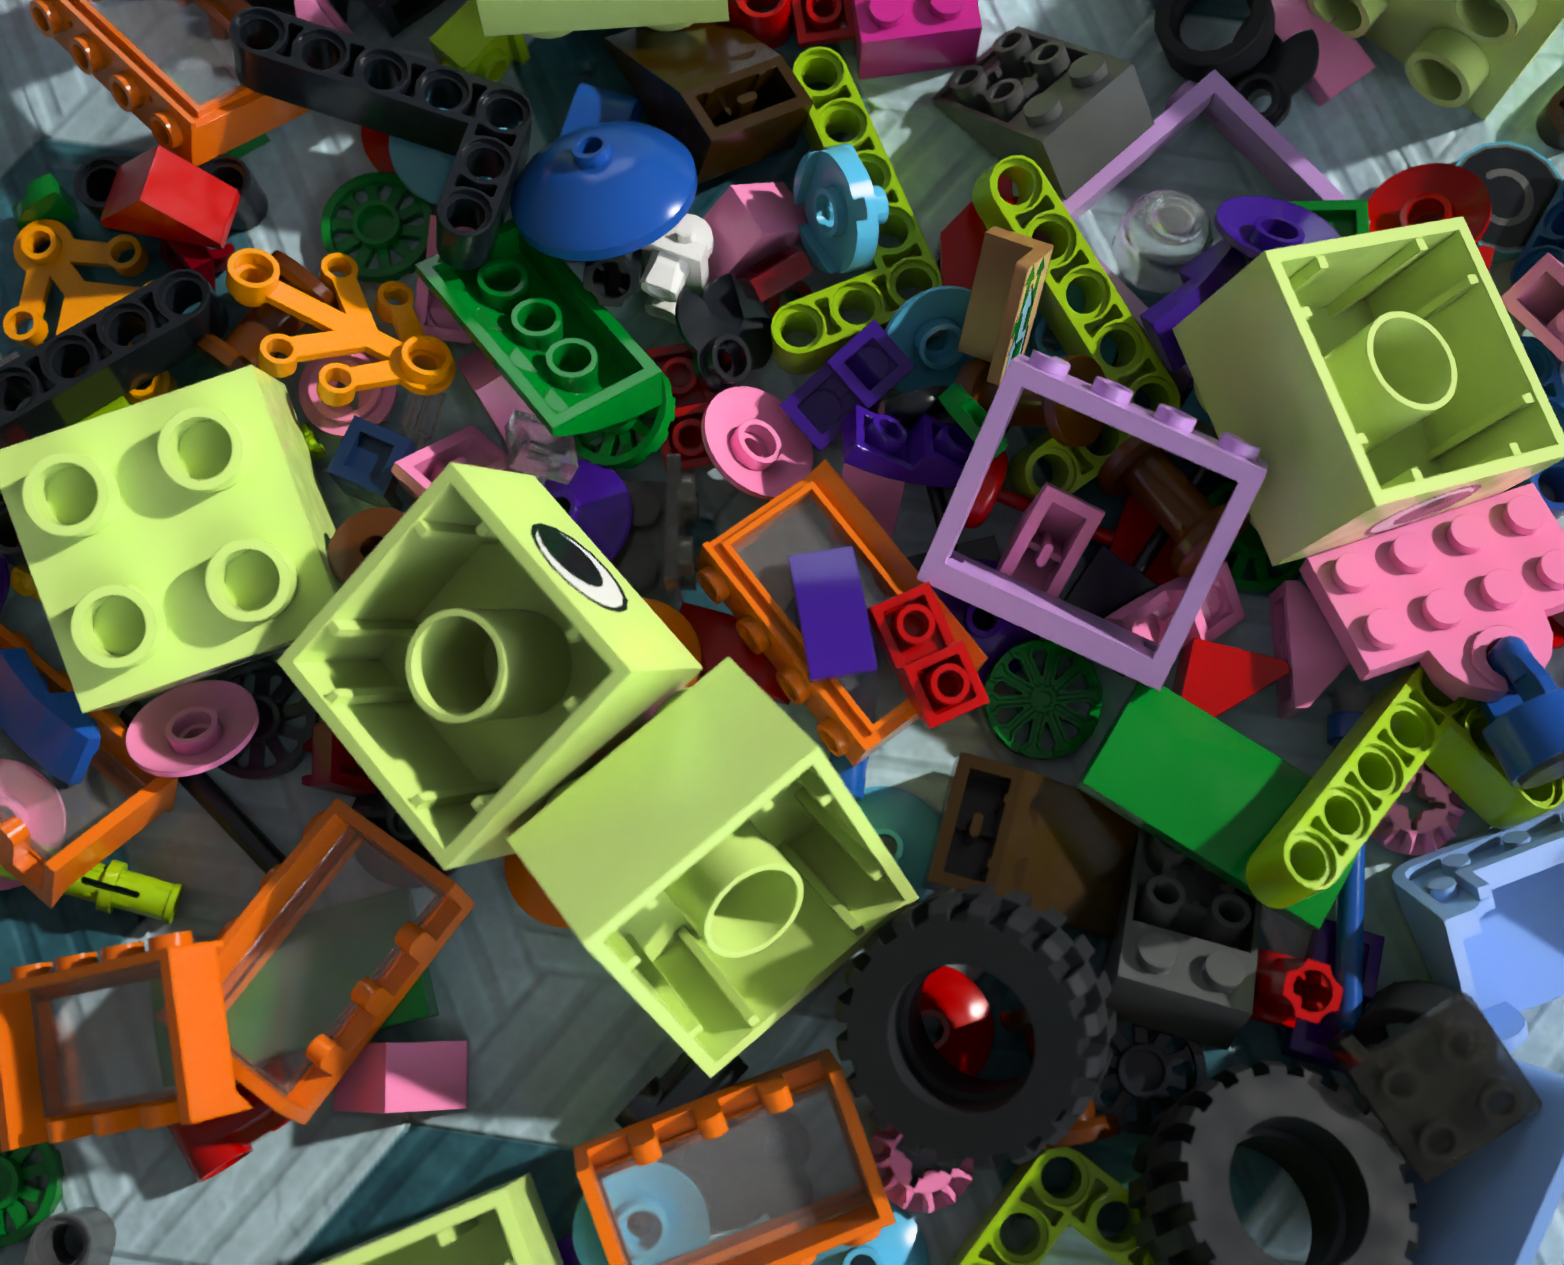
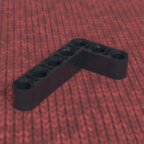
(345, 81)
(112, 366)

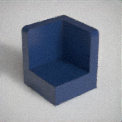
(365, 463)

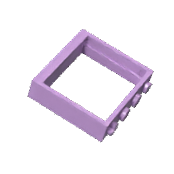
(1242, 128)
(1045, 613)

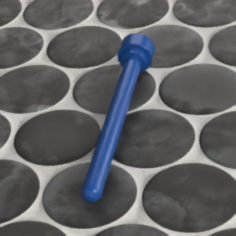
(1349, 909)

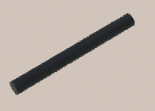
(224, 811)

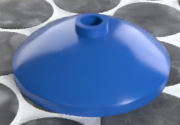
(603, 191)

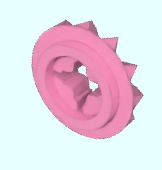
(373, 403)
(1430, 827)
(930, 1191)

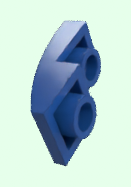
(45, 723)

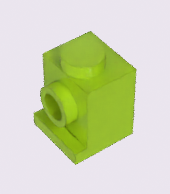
(465, 48)

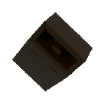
(714, 92)
(1035, 838)

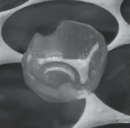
(1159, 238)

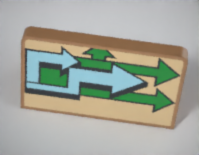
(1004, 298)

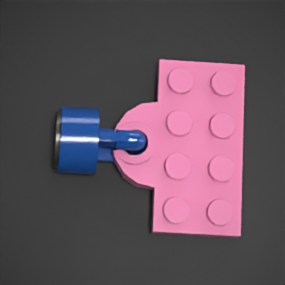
(1469, 605)

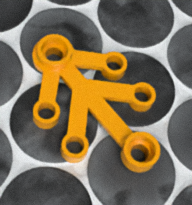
(255, 281)
(80, 296)

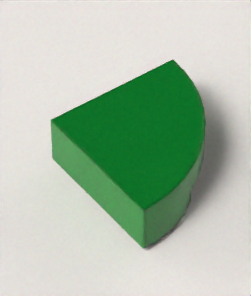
(45, 201)
(967, 412)

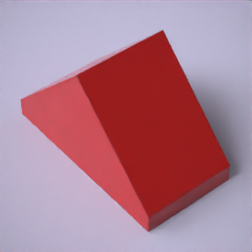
(170, 200)
(1223, 676)

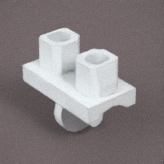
(676, 264)

